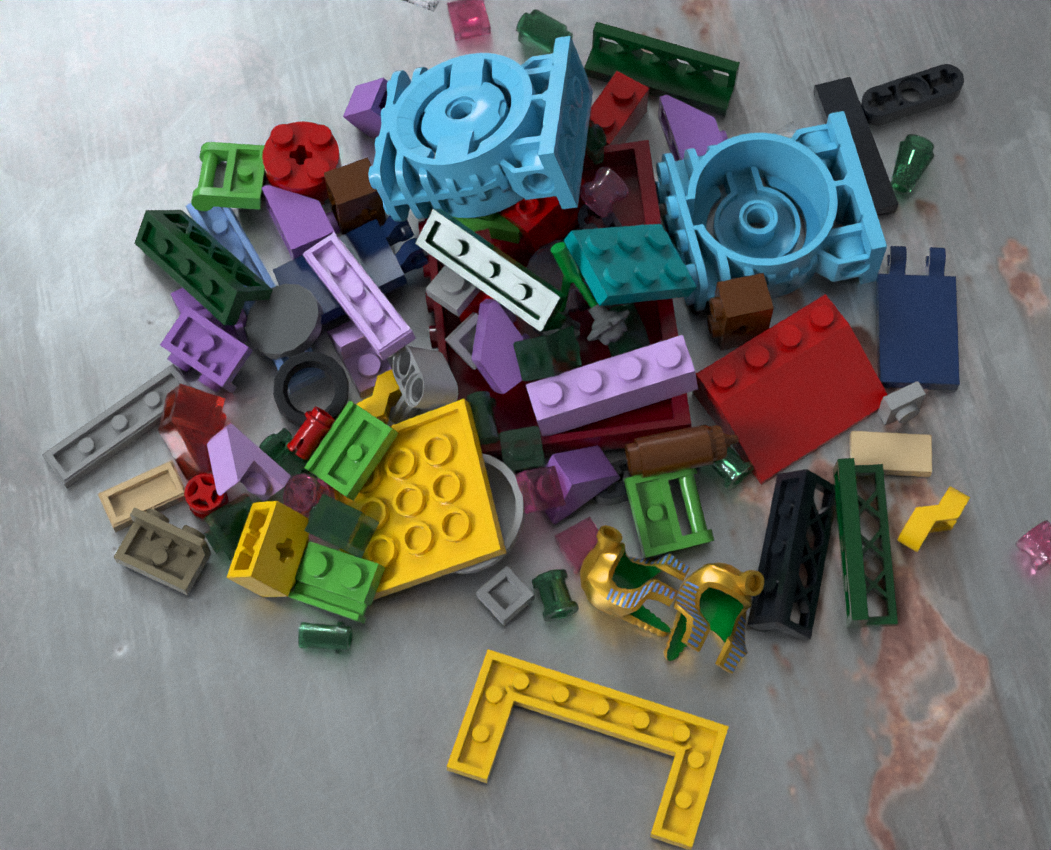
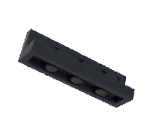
(787, 548)

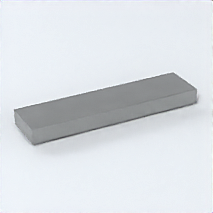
(113, 428)

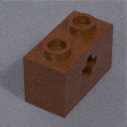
(352, 196)
(739, 311)

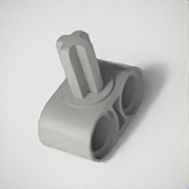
(423, 381)

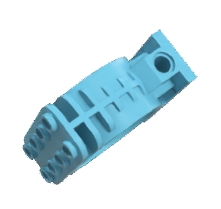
(494, 130)
(809, 171)

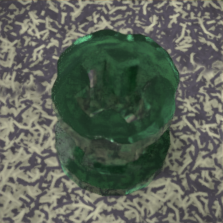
(732, 469)
(545, 584)

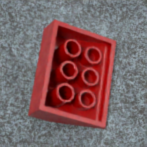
(791, 388)

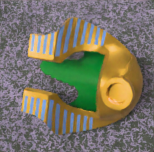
(620, 584)
(715, 601)

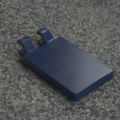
(372, 250)
(917, 324)

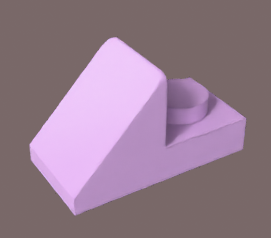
(358, 357)
(239, 459)

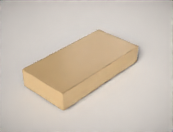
(898, 452)
(153, 490)

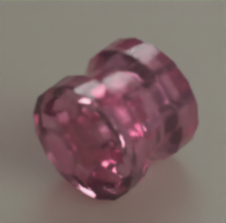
(603, 191)
(298, 492)
(1037, 545)

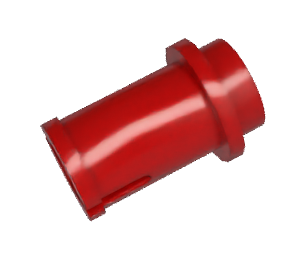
(311, 432)

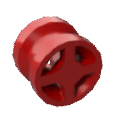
(201, 489)

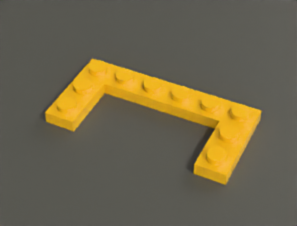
(688, 738)

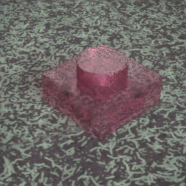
(468, 19)
(540, 489)
(577, 542)

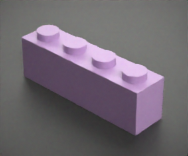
(612, 386)

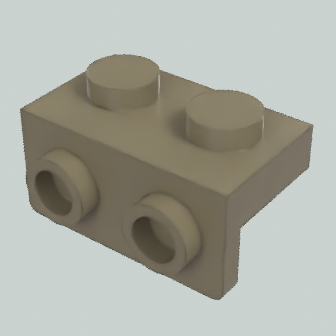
(163, 550)

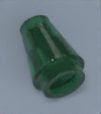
(911, 161)

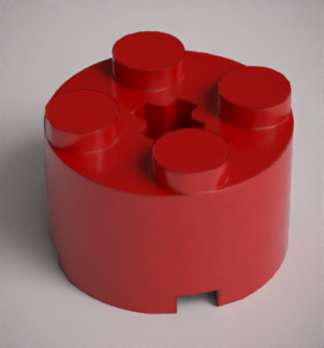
(299, 157)

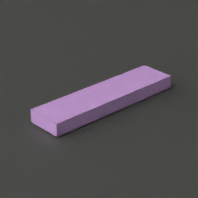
(359, 296)

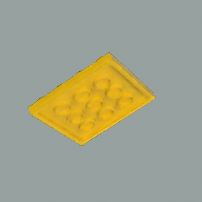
(430, 501)

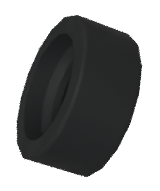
(302, 361)

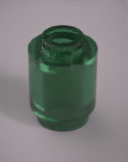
(540, 31)

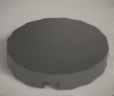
(285, 322)

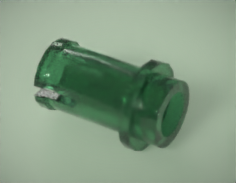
(483, 415)
(325, 636)

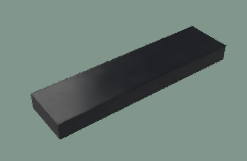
(842, 96)

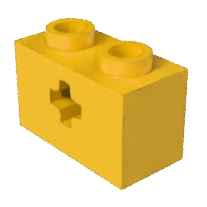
(269, 549)

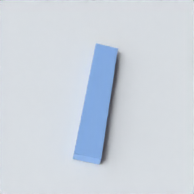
(226, 229)

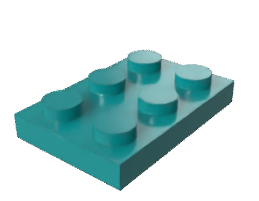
(629, 264)

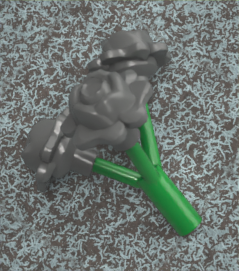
(608, 324)

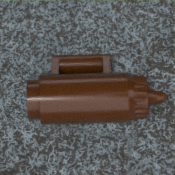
(677, 450)

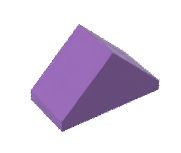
(581, 476)

